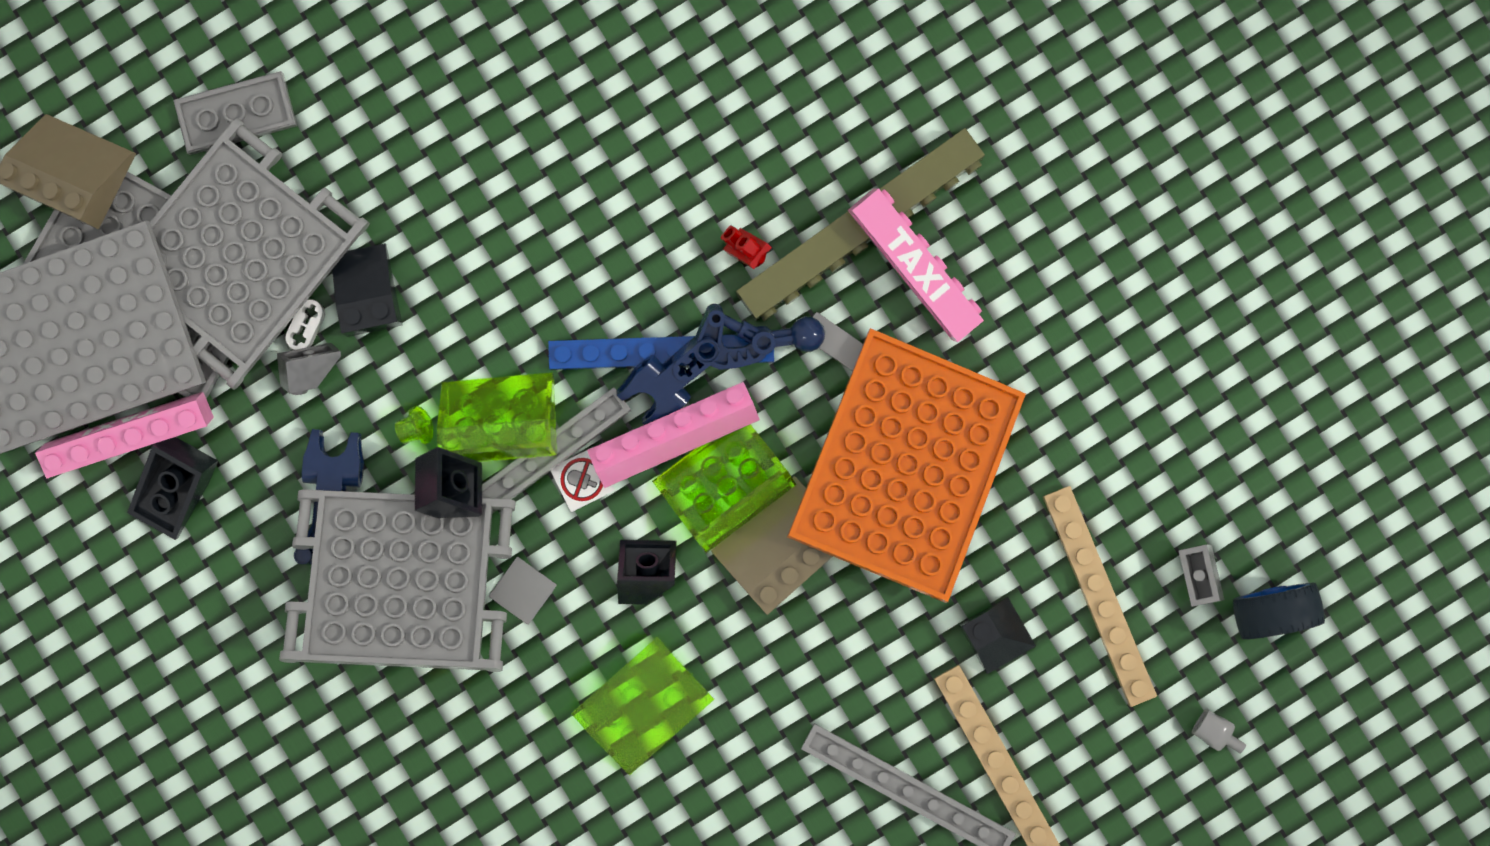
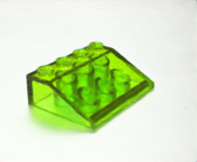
(498, 417)
(724, 485)
(643, 705)

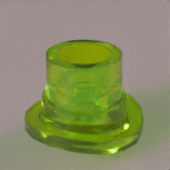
(415, 426)

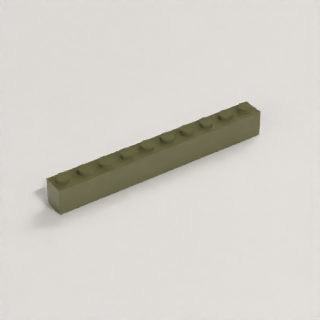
(845, 236)

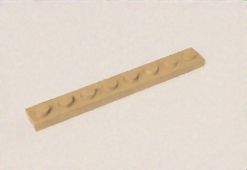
(1099, 596)
(995, 758)

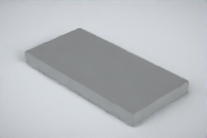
(257, 102)

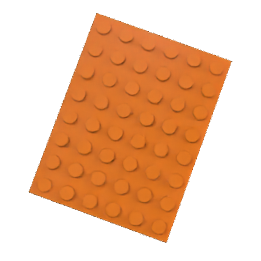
(907, 465)

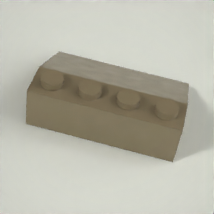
(66, 169)
(765, 558)

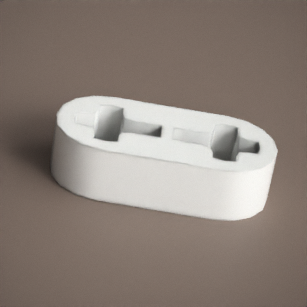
(311, 328)

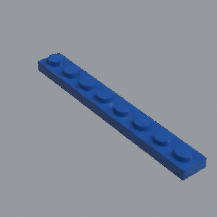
(626, 351)

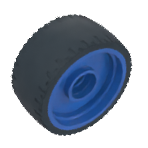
(1278, 611)

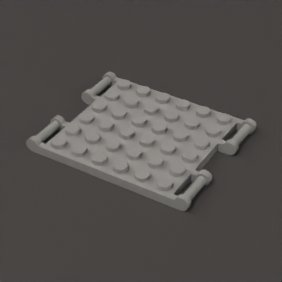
(245, 250)
(396, 583)

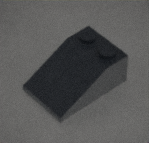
(365, 291)
(171, 485)

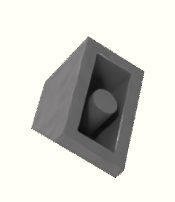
(306, 367)

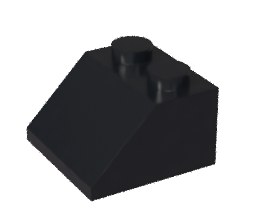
(448, 485)

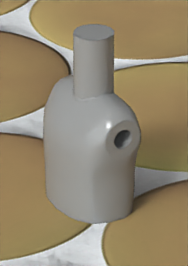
(1217, 732)

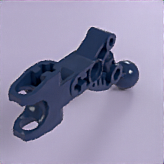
(667, 380)
(329, 475)

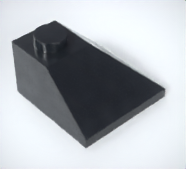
(645, 570)
(997, 635)

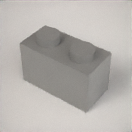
(1201, 575)

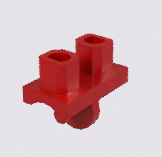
(745, 246)

